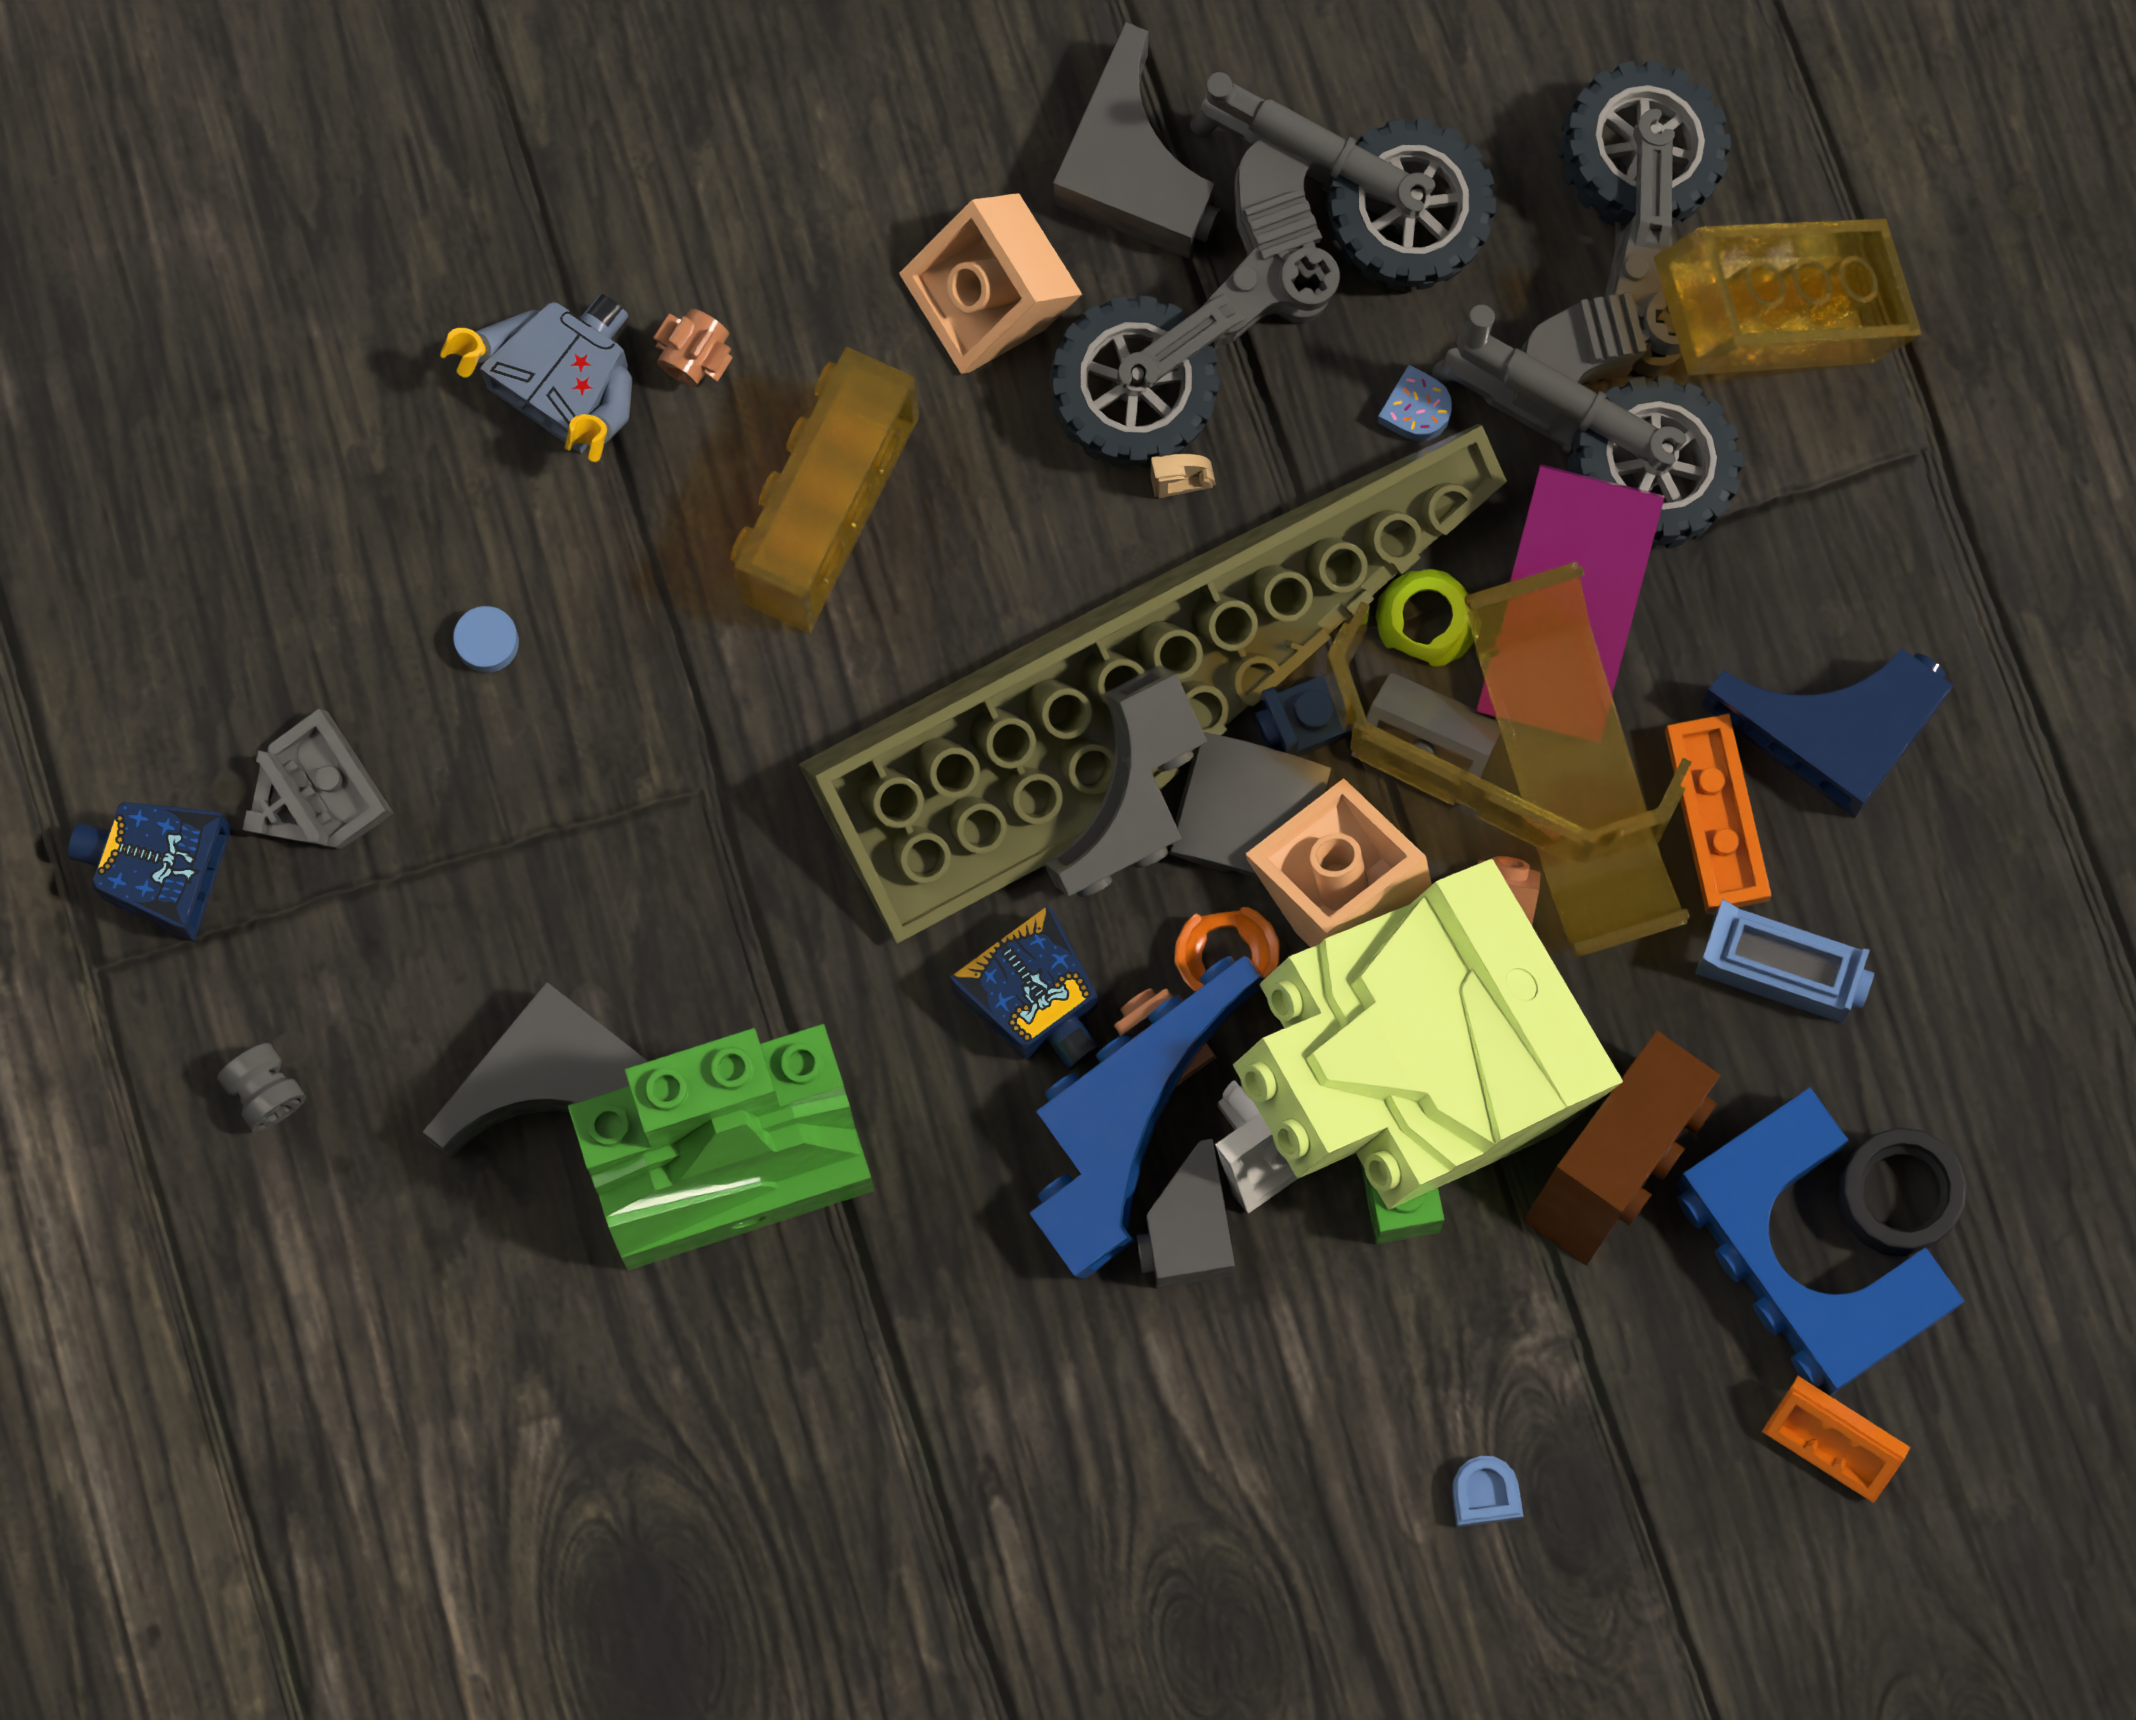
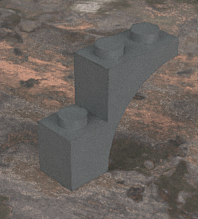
(1133, 823)

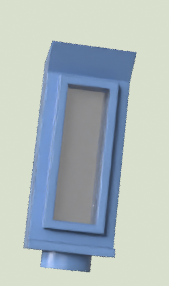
(1785, 963)

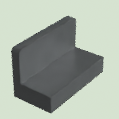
(1435, 723)

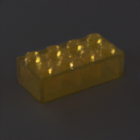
(1786, 295)
(825, 488)

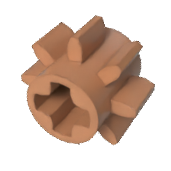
(693, 347)

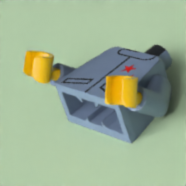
(555, 369)

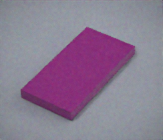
(1608, 534)

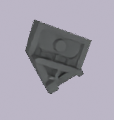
(314, 788)

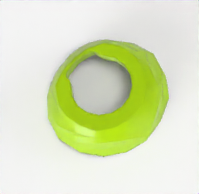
(1390, 622)

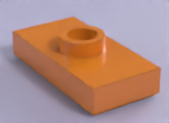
(1836, 1439)

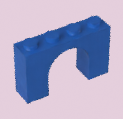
(1830, 1333)

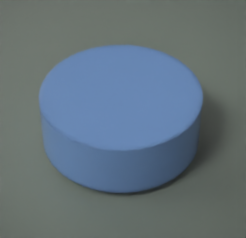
(486, 639)

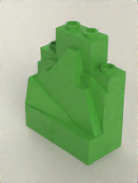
(721, 1143)

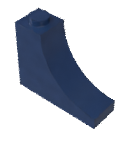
(1841, 738)

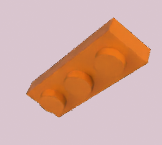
(1718, 813)

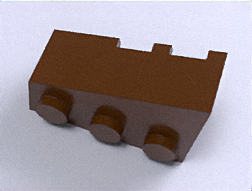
(1623, 1147)

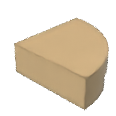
(1180, 474)

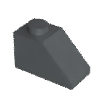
(1188, 1226)

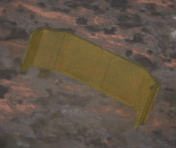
(1570, 752)
(1455, 784)

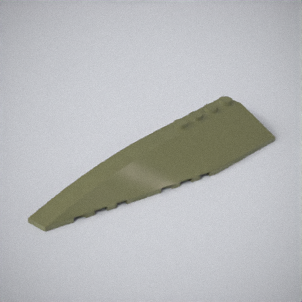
(1024, 749)

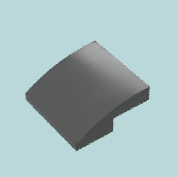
(1239, 798)

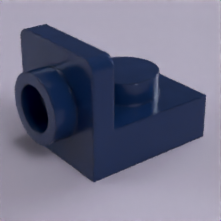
(1299, 718)

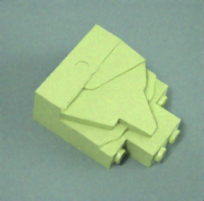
(1424, 1042)

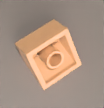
(989, 281)
(1338, 865)

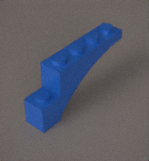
(1114, 1110)

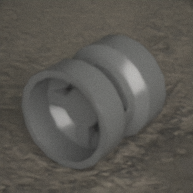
(263, 1091)

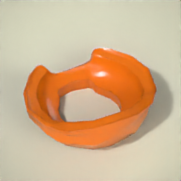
(1251, 928)

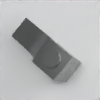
(1122, 170)
(538, 1065)

